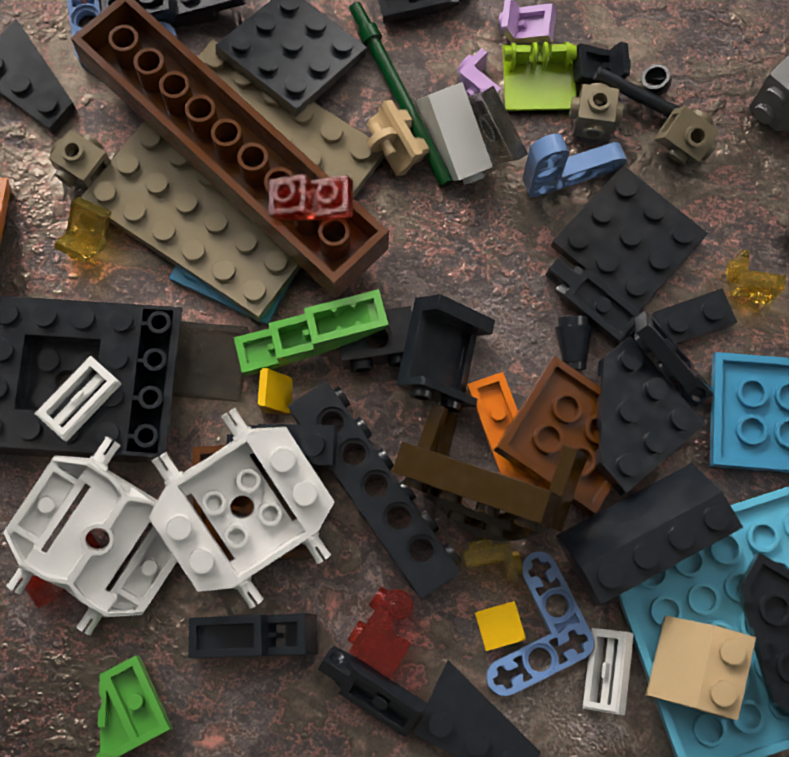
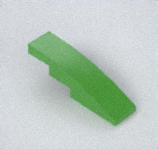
(312, 333)

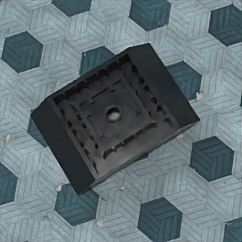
(53, 339)

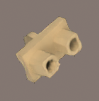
(393, 137)

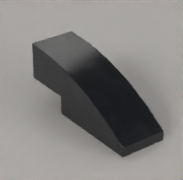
(253, 635)

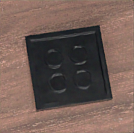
(290, 52)
(629, 238)

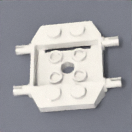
(251, 539)
(70, 560)

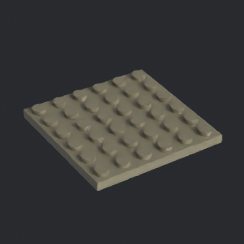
(193, 225)

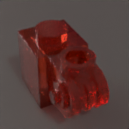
(376, 640)

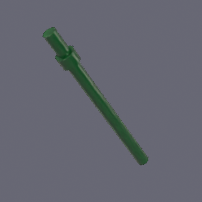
(371, 38)

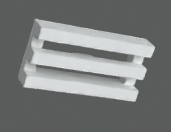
(88, 409)
(614, 671)

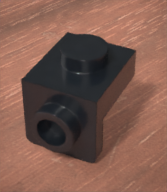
(591, 58)

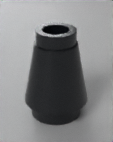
(574, 340)

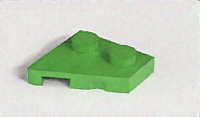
(129, 709)

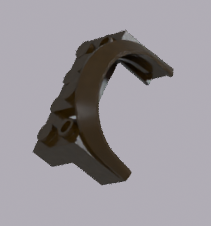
(527, 506)

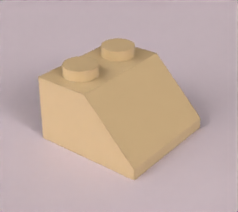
(701, 667)

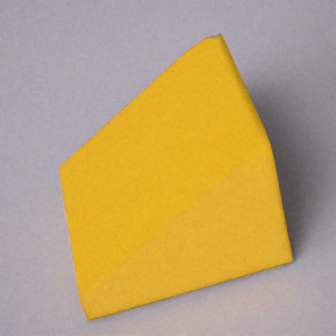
(274, 392)
(500, 626)

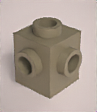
(596, 111)
(688, 135)
(78, 159)

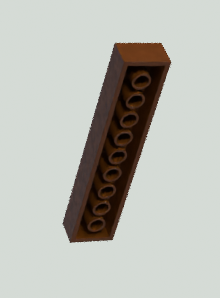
(223, 139)

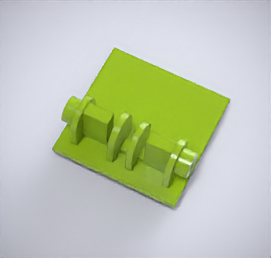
(538, 76)

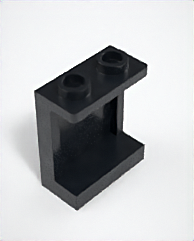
(441, 351)

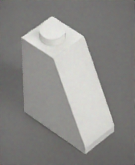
(455, 133)

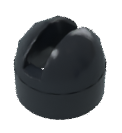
(658, 76)

